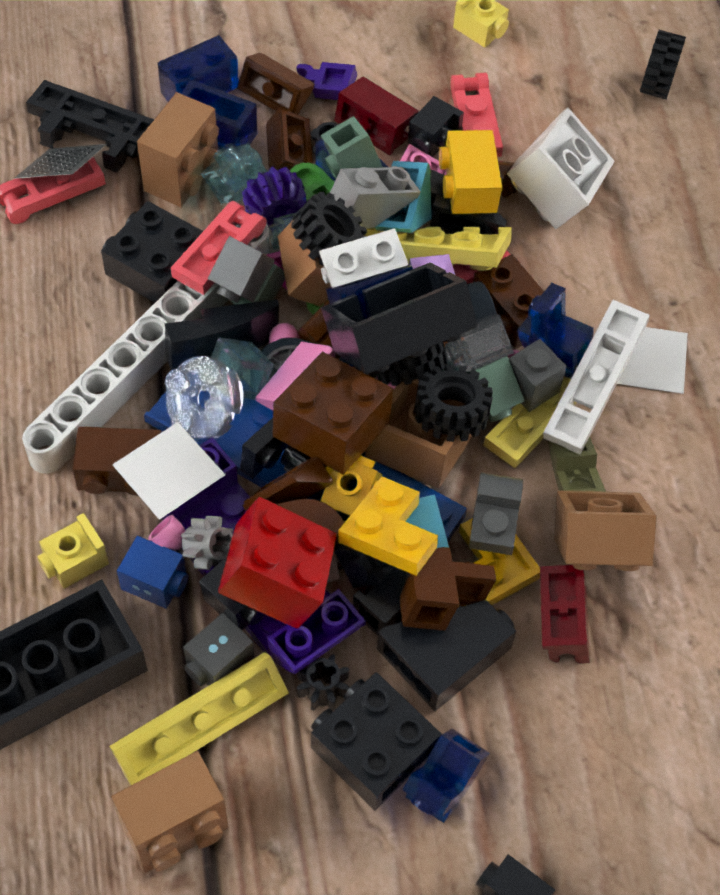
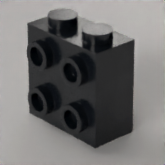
(147, 249)
(373, 739)

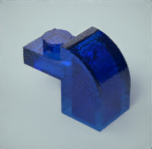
(559, 332)
(445, 775)

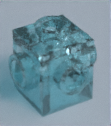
(232, 170)

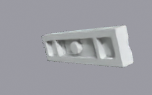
(596, 376)

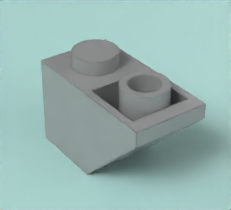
(375, 192)

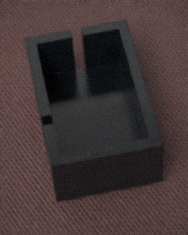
(403, 319)

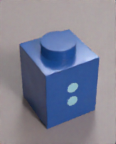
(152, 572)

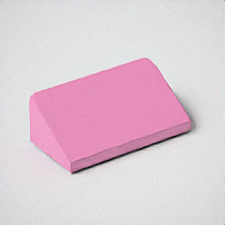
(290, 370)

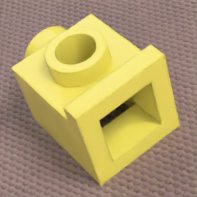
(481, 20)
(73, 552)

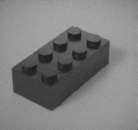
(64, 660)

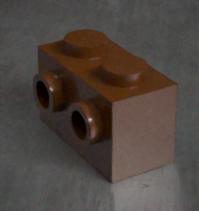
(511, 293)

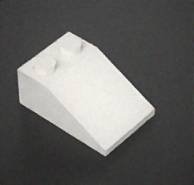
(561, 169)

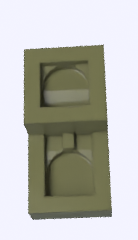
(575, 470)

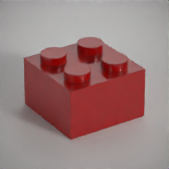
(278, 563)

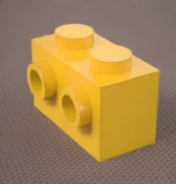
(471, 172)

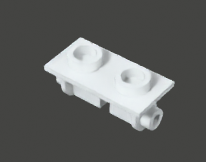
(362, 258)

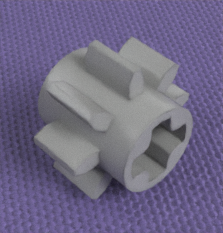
(206, 541)

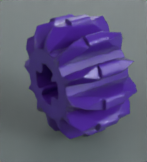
(274, 194)

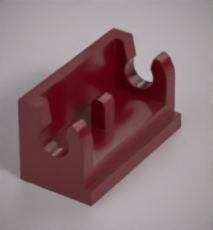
(377, 111)
(564, 612)

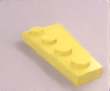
(464, 247)

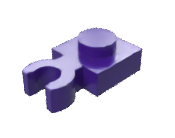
(328, 79)

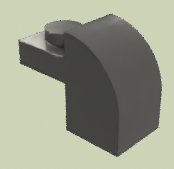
(496, 513)

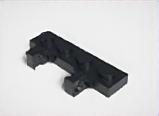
(70, 110)

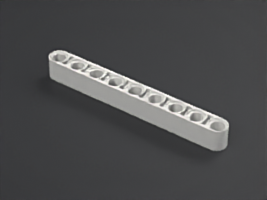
(113, 379)

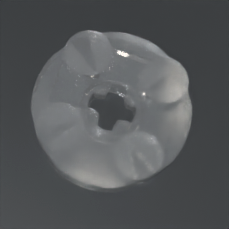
(183, 396)

